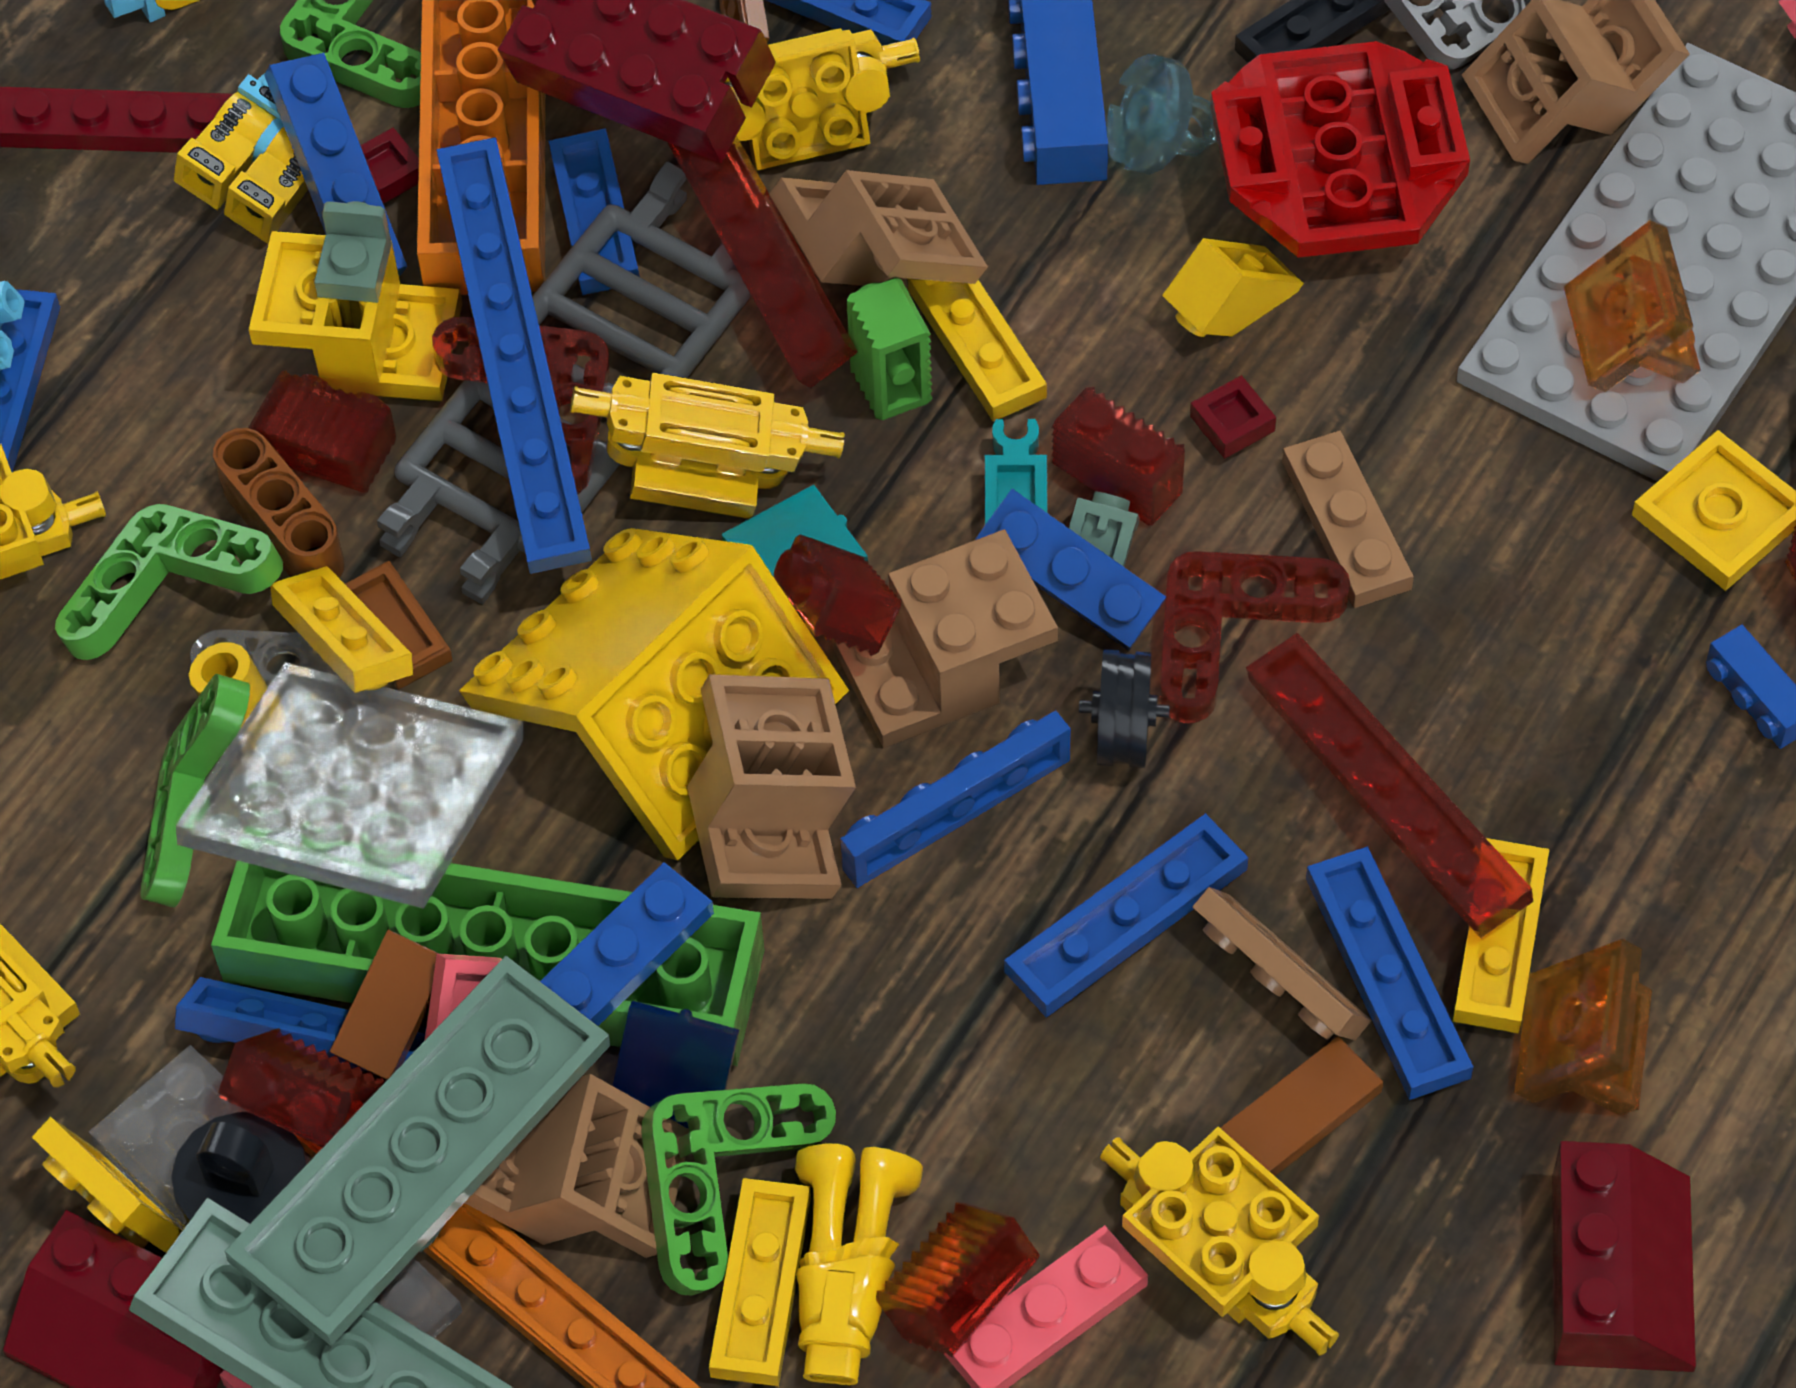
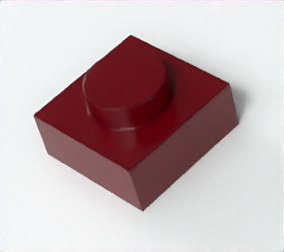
(391, 164)
(1232, 416)

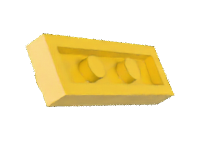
(980, 345)
(341, 629)
(1499, 963)
(760, 1282)

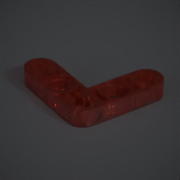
(562, 351)
(1209, 605)

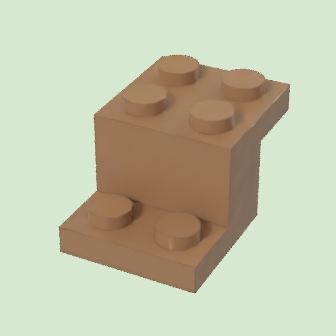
(1572, 68)
(877, 229)
(947, 641)
(770, 787)
(580, 1172)

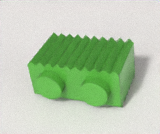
(890, 347)

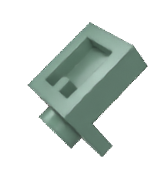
(353, 252)
(1106, 524)

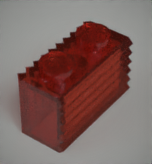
(326, 429)
(1118, 454)
(837, 594)
(295, 1085)
(957, 1278)

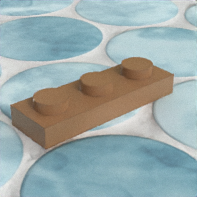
(1347, 518)
(1279, 966)

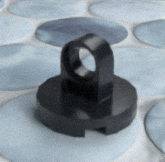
(236, 1164)

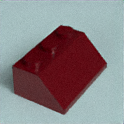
(1621, 1260)
(78, 1322)

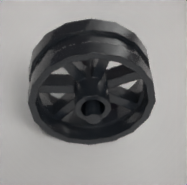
(1124, 708)

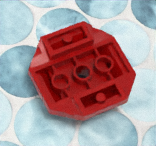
(1341, 146)

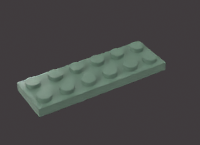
(417, 1150)
(253, 1337)

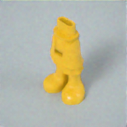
(842, 1281)

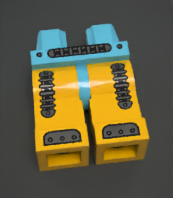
(246, 160)

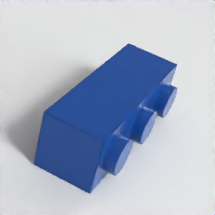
(1755, 683)

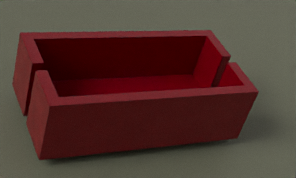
(644, 65)

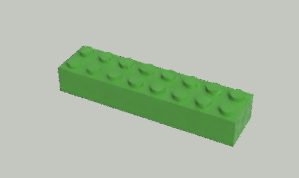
(323, 938)

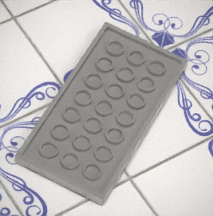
(1719, 172)

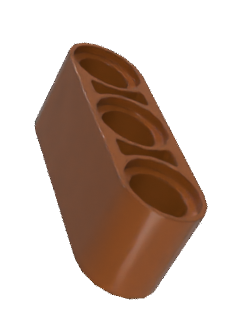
(271, 485)

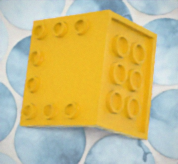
(628, 660)

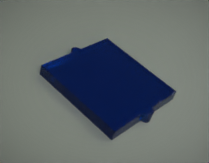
(672, 1054)

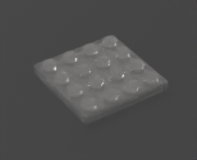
(351, 785)

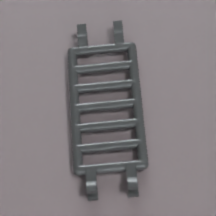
(428, 489)

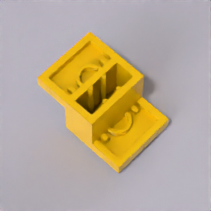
(355, 343)

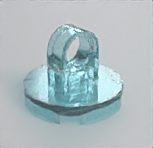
(1156, 116)

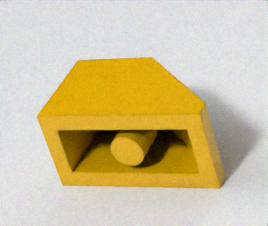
(1228, 287)

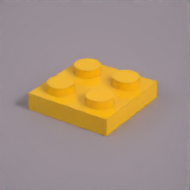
(1719, 510)
(110, 1193)

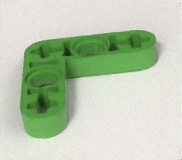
(340, 35)
(152, 546)
(185, 764)
(709, 1140)

